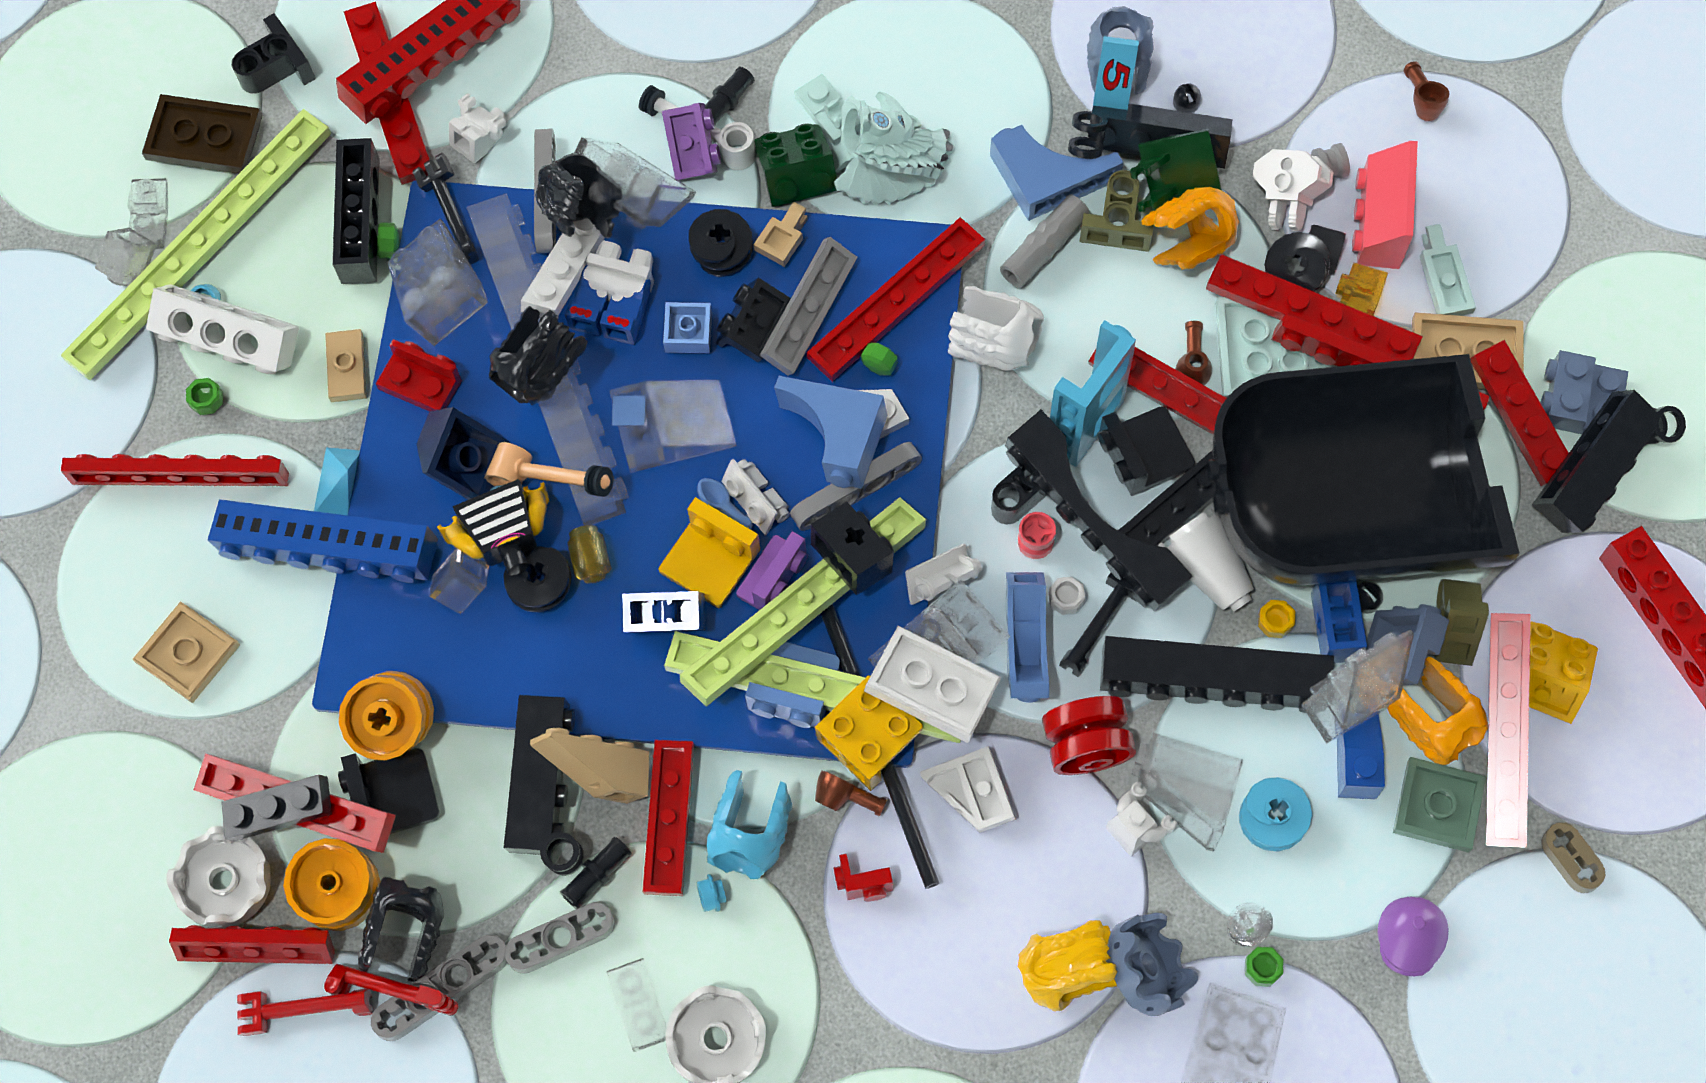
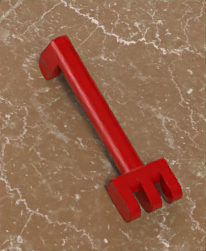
(343, 977)
(261, 1011)

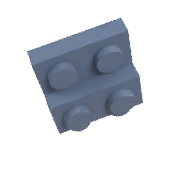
(1578, 390)
(1428, 630)

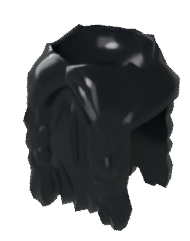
(568, 201)
(535, 357)
(420, 903)

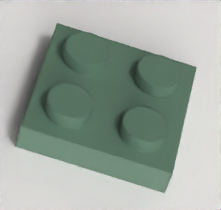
(1439, 804)

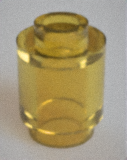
(588, 554)

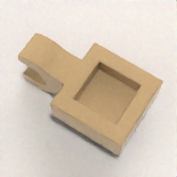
(782, 237)

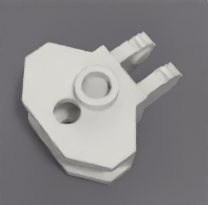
(1291, 180)

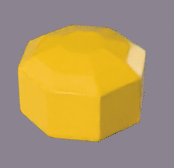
(1276, 618)

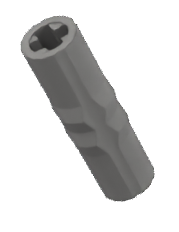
(1044, 241)

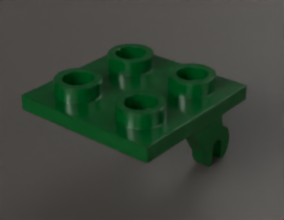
(1175, 166)

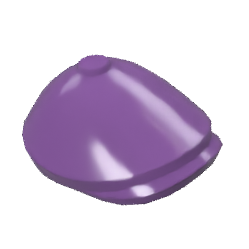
(1412, 935)

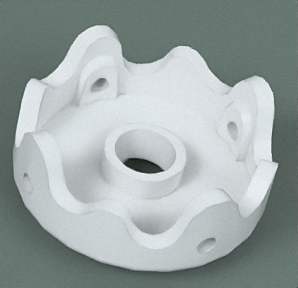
(198, 865)
(722, 1009)

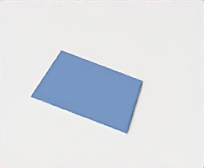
(628, 410)

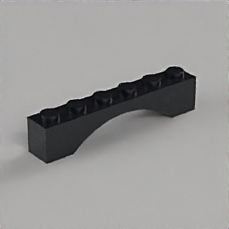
(1147, 568)

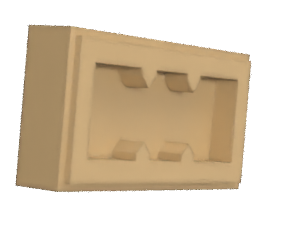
(345, 365)

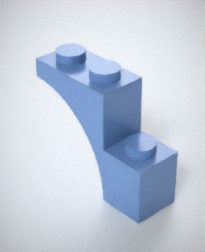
(1027, 627)

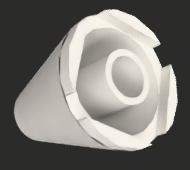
(1212, 561)

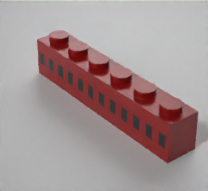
(420, 53)

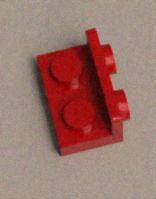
(419, 377)

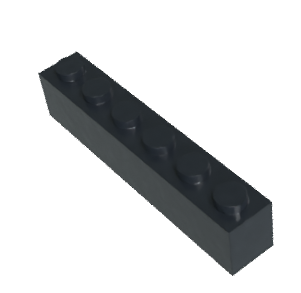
(1210, 673)

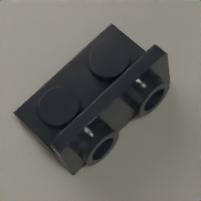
(753, 318)

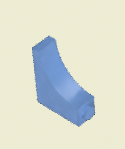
(1043, 177)
(846, 419)

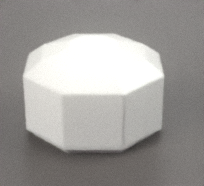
(1066, 595)

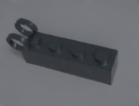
(1125, 129)
(1602, 458)
(537, 786)

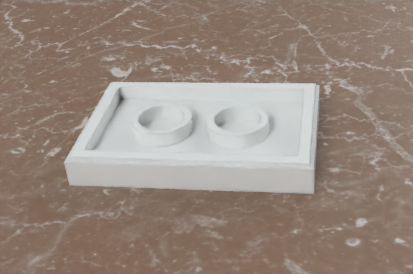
(932, 684)

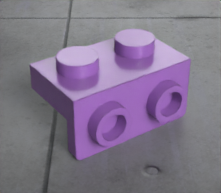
(691, 141)
(773, 570)

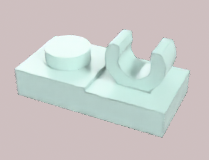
(824, 107)

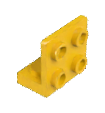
(710, 553)
(1559, 672)
(866, 733)

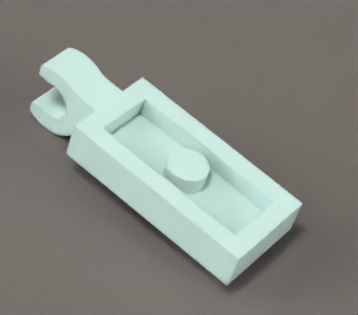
(1445, 274)

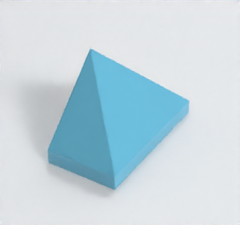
(336, 481)

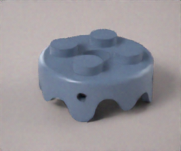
(1149, 965)

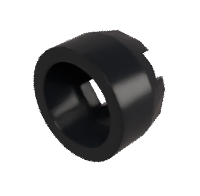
(1181, 100)
(1366, 602)

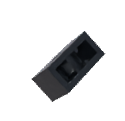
(852, 547)

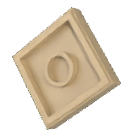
(186, 652)

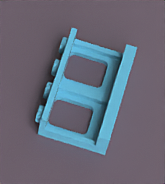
(1079, 409)

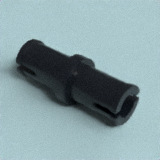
(726, 96)
(595, 873)

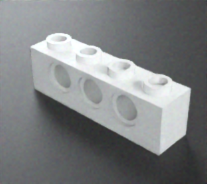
(274, 337)

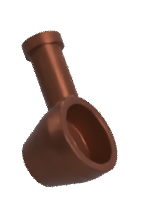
(1428, 96)
(1200, 374)
(835, 792)

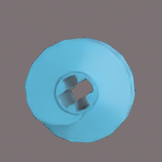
(1276, 833)

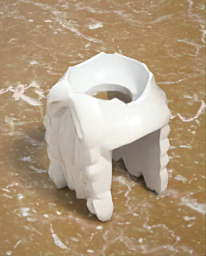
(995, 329)

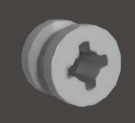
(1335, 158)

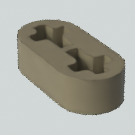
(1566, 863)

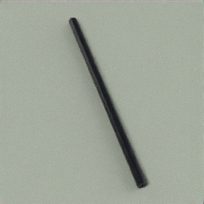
(889, 772)

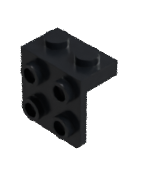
(1145, 448)
(394, 786)

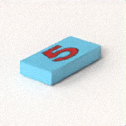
(1115, 73)

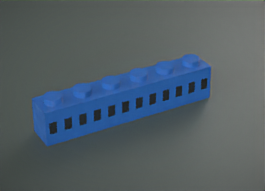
(323, 540)

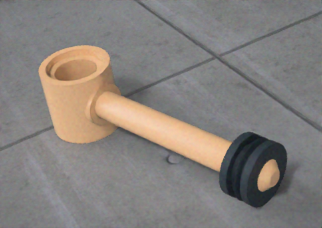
(514, 463)

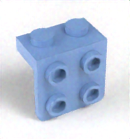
(789, 706)

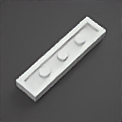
(562, 269)

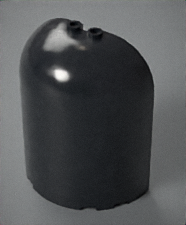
(1359, 473)

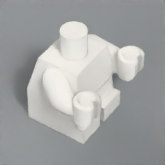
(475, 129)
(1133, 825)

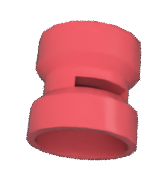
(1037, 527)

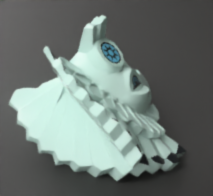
(890, 153)

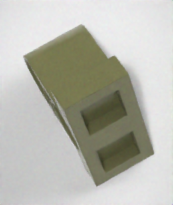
(1122, 208)
(1467, 618)

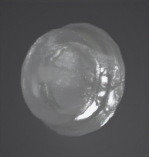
(1249, 924)

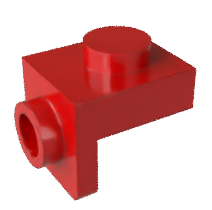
(869, 885)

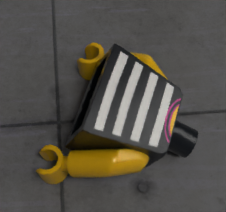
(499, 525)

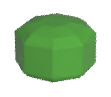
(387, 240)
(879, 359)
(204, 396)
(1263, 966)

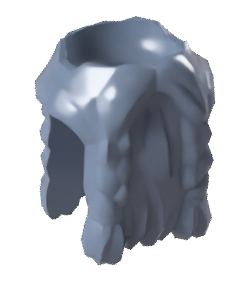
(1126, 18)

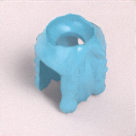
(741, 851)

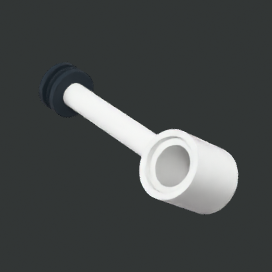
(732, 134)

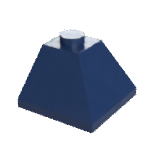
(457, 451)

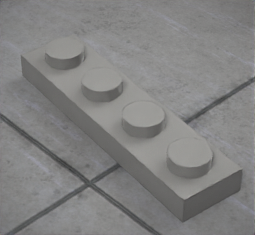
(808, 306)

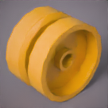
(364, 720)
(320, 867)

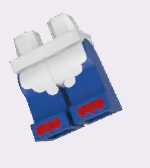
(612, 294)

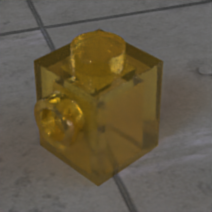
(1362, 288)

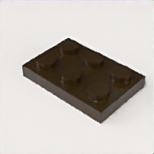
(202, 134)

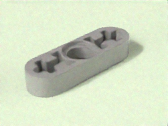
(582, 916)

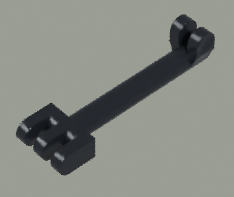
(436, 181)
(1075, 657)

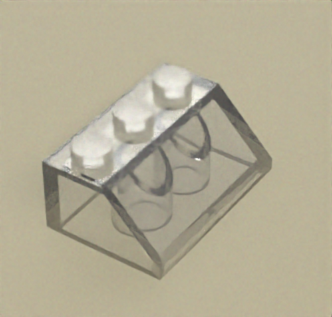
(647, 191)

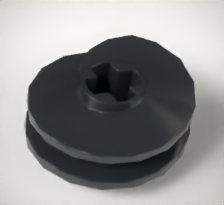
(1296, 245)
(723, 257)
(541, 594)

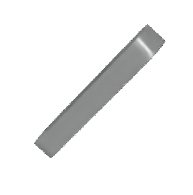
(543, 155)
(881, 473)
(438, 980)

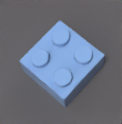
(687, 327)

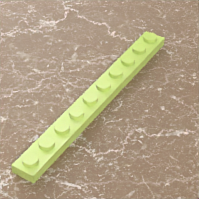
(197, 242)

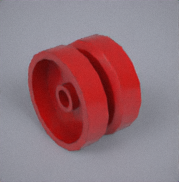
(1088, 735)

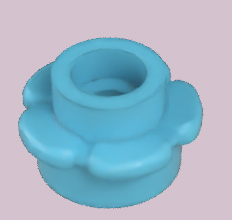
(711, 893)

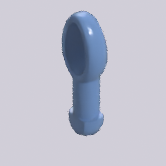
(718, 497)

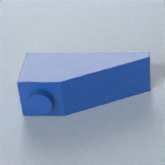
(1361, 761)

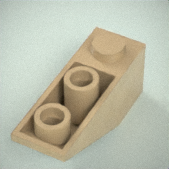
(601, 768)

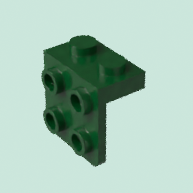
(796, 164)

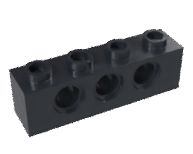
(356, 211)

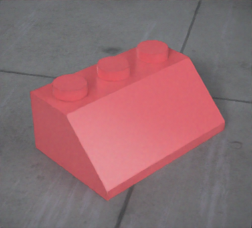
(1386, 206)

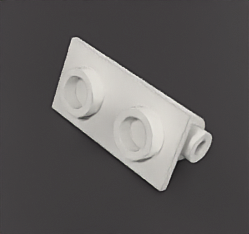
(744, 484)
(940, 573)

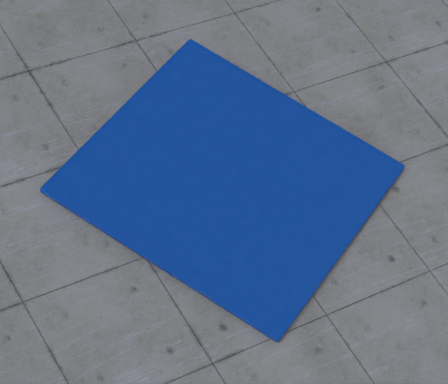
(578, 650)

